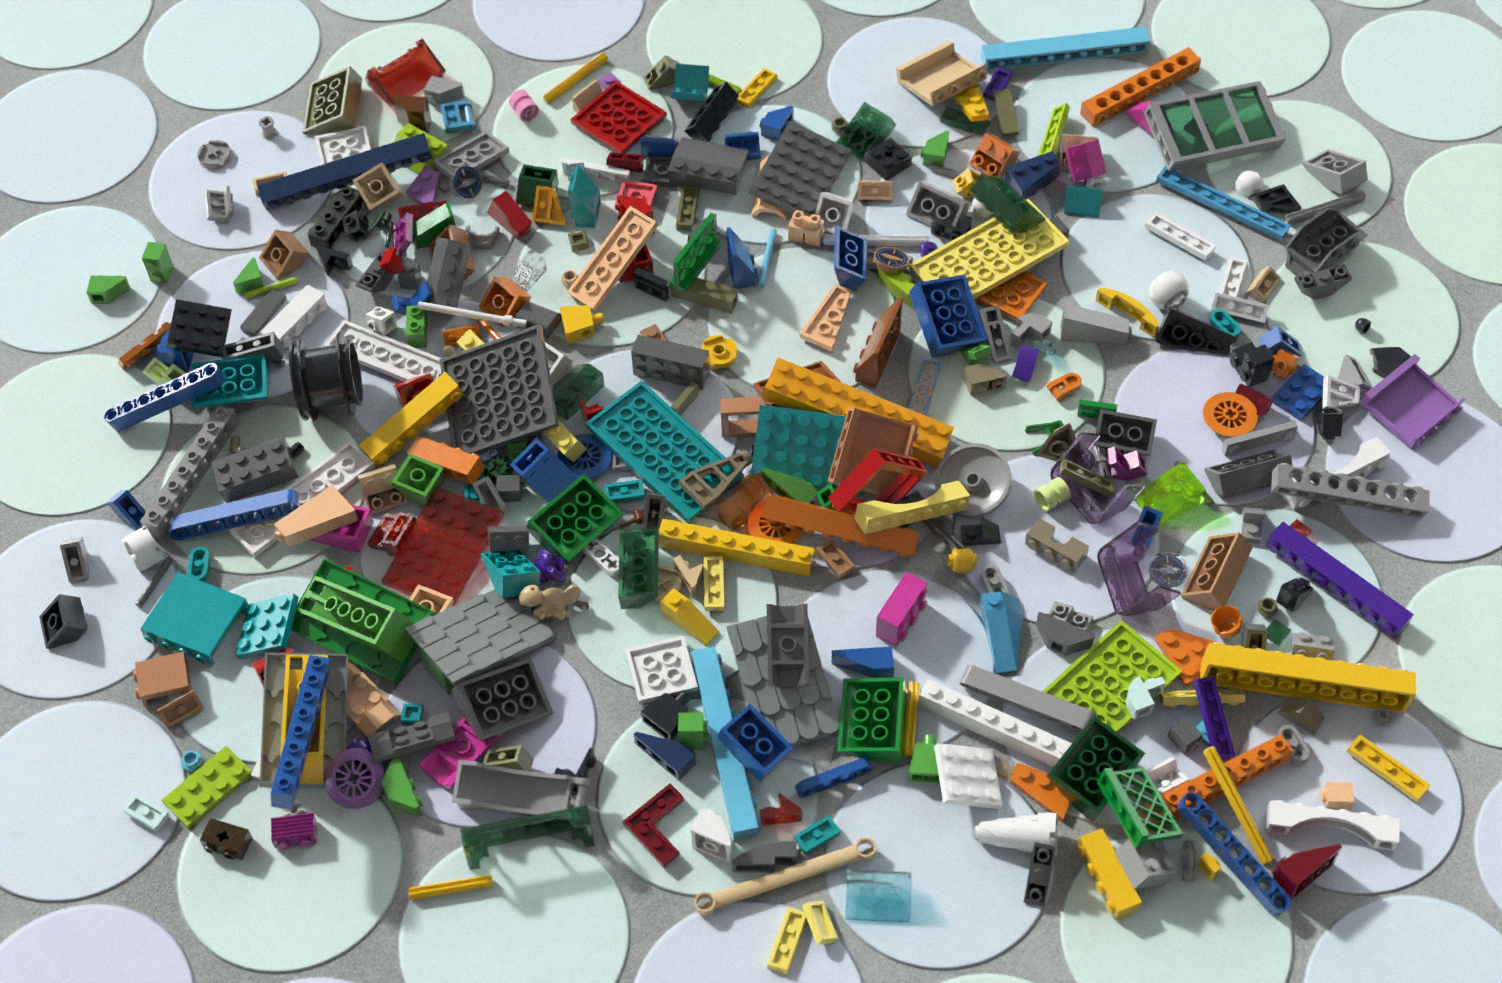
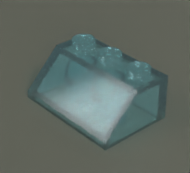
(878, 895)

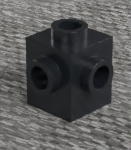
(356, 226)

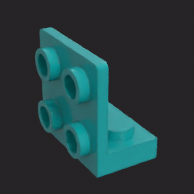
(691, 82)

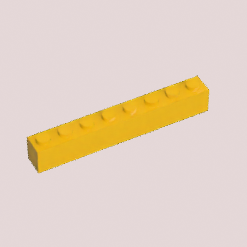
(736, 547)

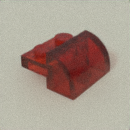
(392, 532)

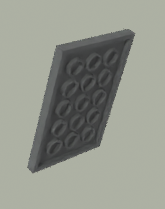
(799, 170)

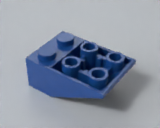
(543, 471)

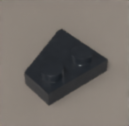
(1276, 200)

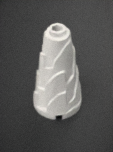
(1020, 831)

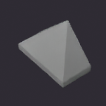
(1352, 373)
(488, 493)

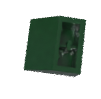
(530, 178)

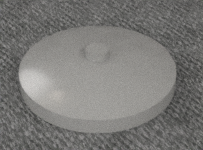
(981, 472)

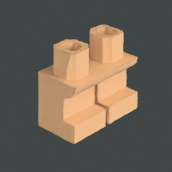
(806, 228)

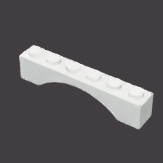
(1370, 456)
(1377, 831)

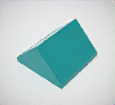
(1083, 201)

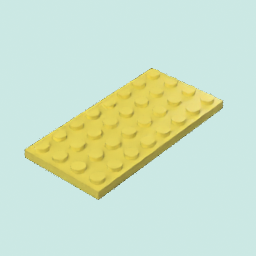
(991, 254)

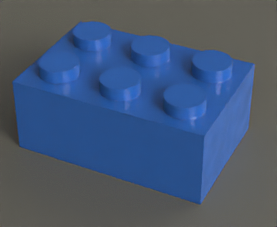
(755, 742)

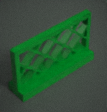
(695, 255)
(1126, 809)

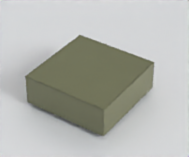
(578, 241)

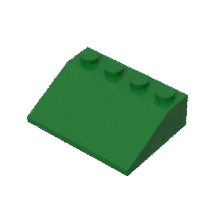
(574, 519)
(873, 718)

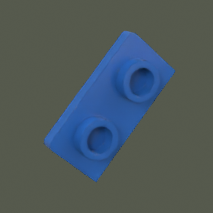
(746, 141)

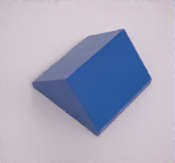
(658, 146)

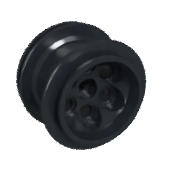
(325, 376)

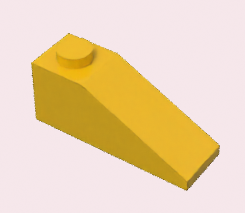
(688, 617)

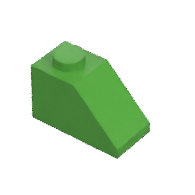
(935, 149)

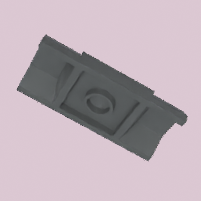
(787, 646)
(411, 738)

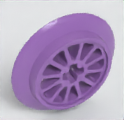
(374, 788)

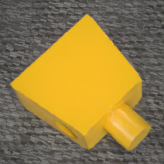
(579, 322)

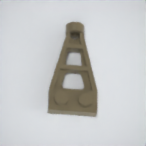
(701, 491)

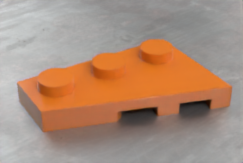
(1037, 786)

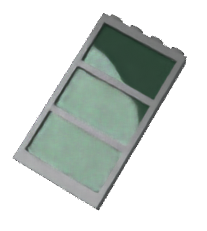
(1214, 125)

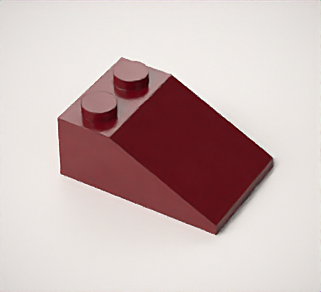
(1303, 868)

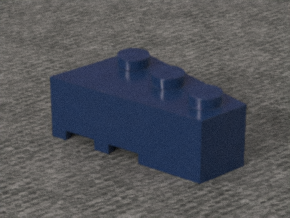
(1033, 173)

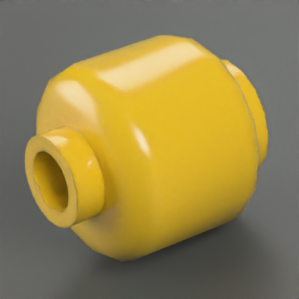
(962, 560)

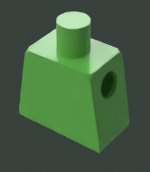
(923, 762)

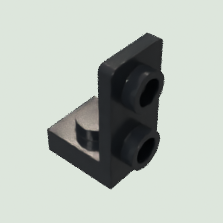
(951, 232)
(587, 763)

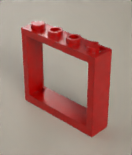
(909, 470)

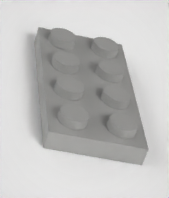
(475, 152)

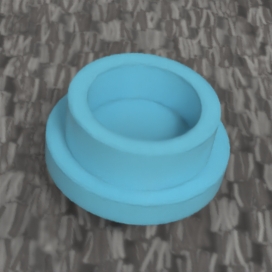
(191, 760)

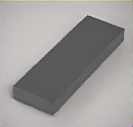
(263, 312)

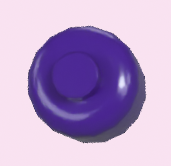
(927, 248)

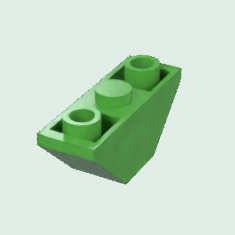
(400, 788)

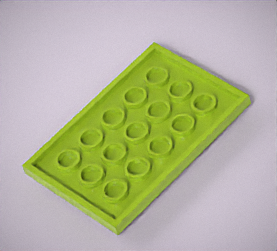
(1105, 671)

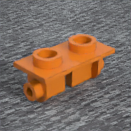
(453, 335)

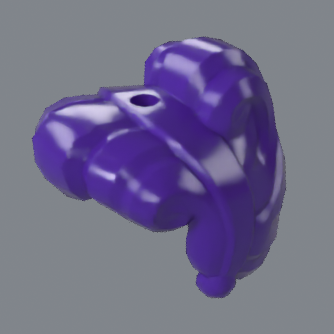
(550, 567)

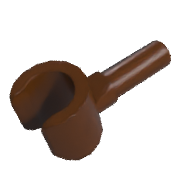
(638, 519)

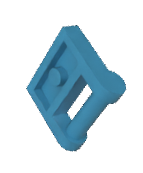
(452, 116)

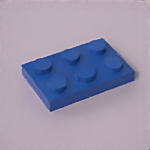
(1300, 392)

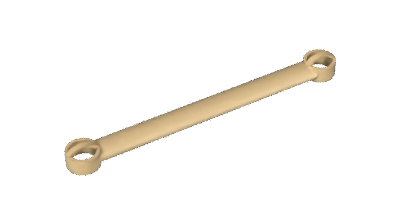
(785, 876)

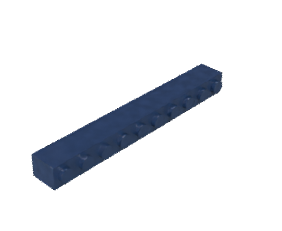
(343, 171)

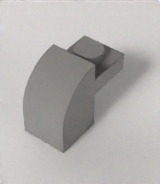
(1032, 326)

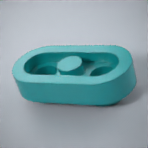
(1226, 322)
(198, 566)

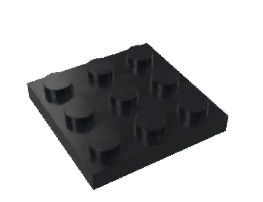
(199, 328)

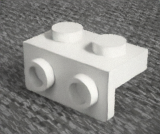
(1165, 777)

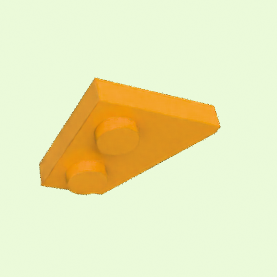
(548, 207)

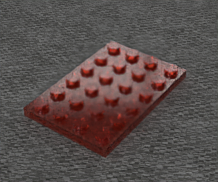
(443, 545)

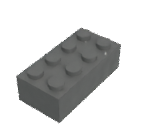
(670, 361)
(254, 469)

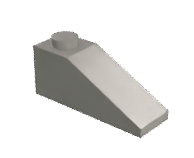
(995, 333)

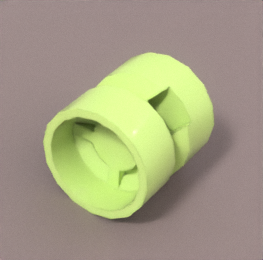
(1049, 495)

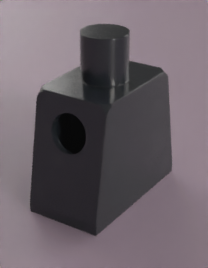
(663, 714)

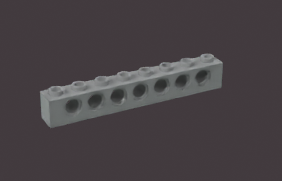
(190, 471)
(1283, 484)

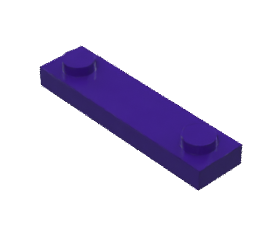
(1214, 716)

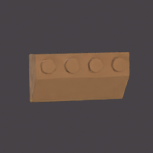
(1217, 570)

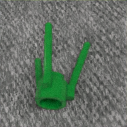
(1049, 427)

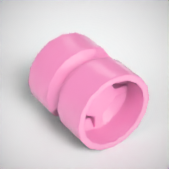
(523, 105)

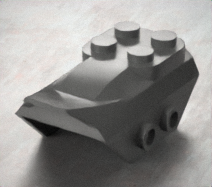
(1321, 241)

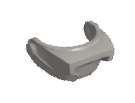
(482, 241)

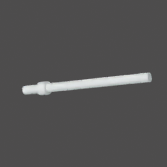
(506, 321)

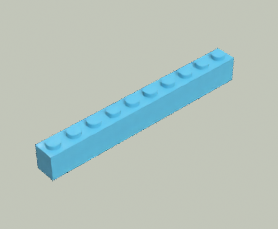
(1065, 48)
(731, 771)

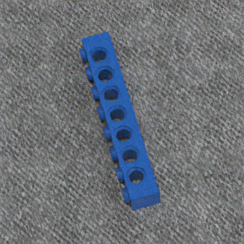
(300, 732)

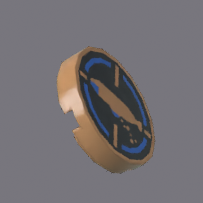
(891, 259)

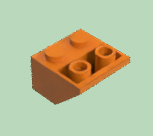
(993, 156)

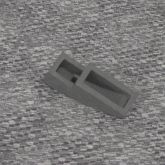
(765, 857)

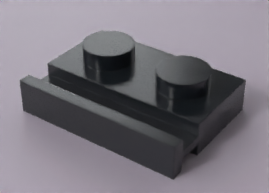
(651, 284)

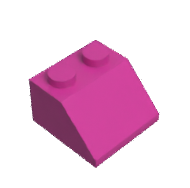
(1085, 160)

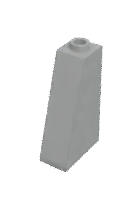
(1093, 326)

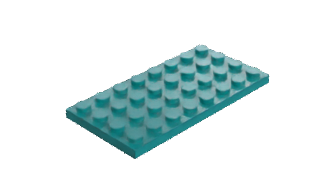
(657, 446)

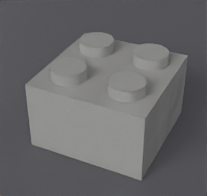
(1146, 866)

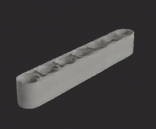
(1026, 698)

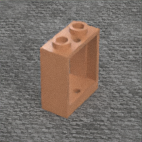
(739, 406)

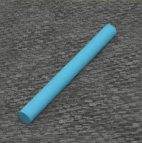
(767, 257)

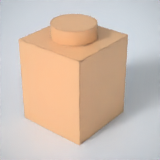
(1337, 795)

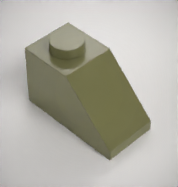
(509, 757)

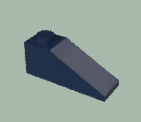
(667, 753)

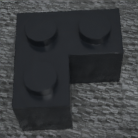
(1252, 363)

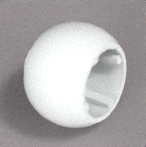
(1168, 290)

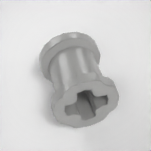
(268, 129)

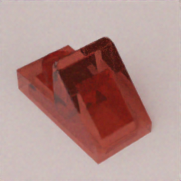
(786, 813)

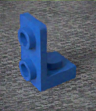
(422, 294)

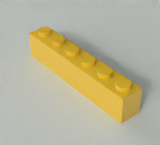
(411, 419)

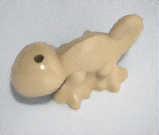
(551, 600)

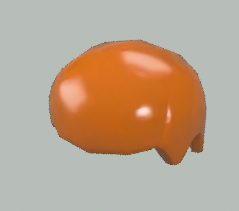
(1226, 621)

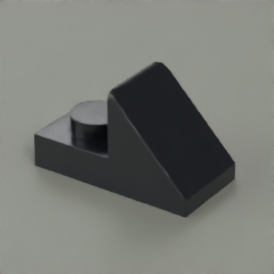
(332, 258)
(981, 534)

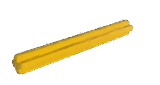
(575, 77)

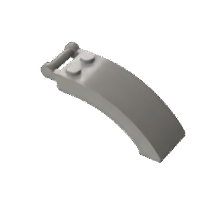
(515, 790)

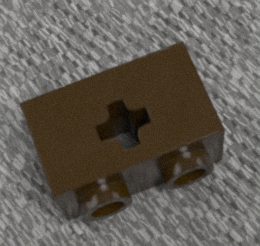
(225, 839)

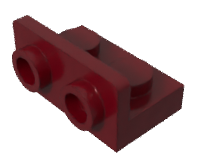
(630, 162)

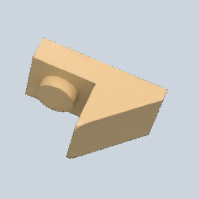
(690, 577)

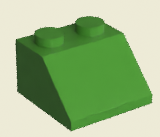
(418, 479)

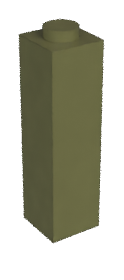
(709, 295)

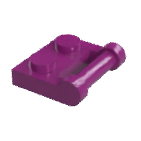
(403, 233)

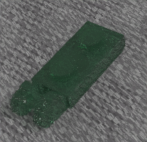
(959, 120)

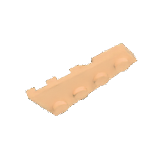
(827, 319)

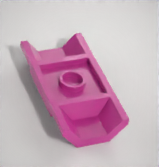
(443, 760)

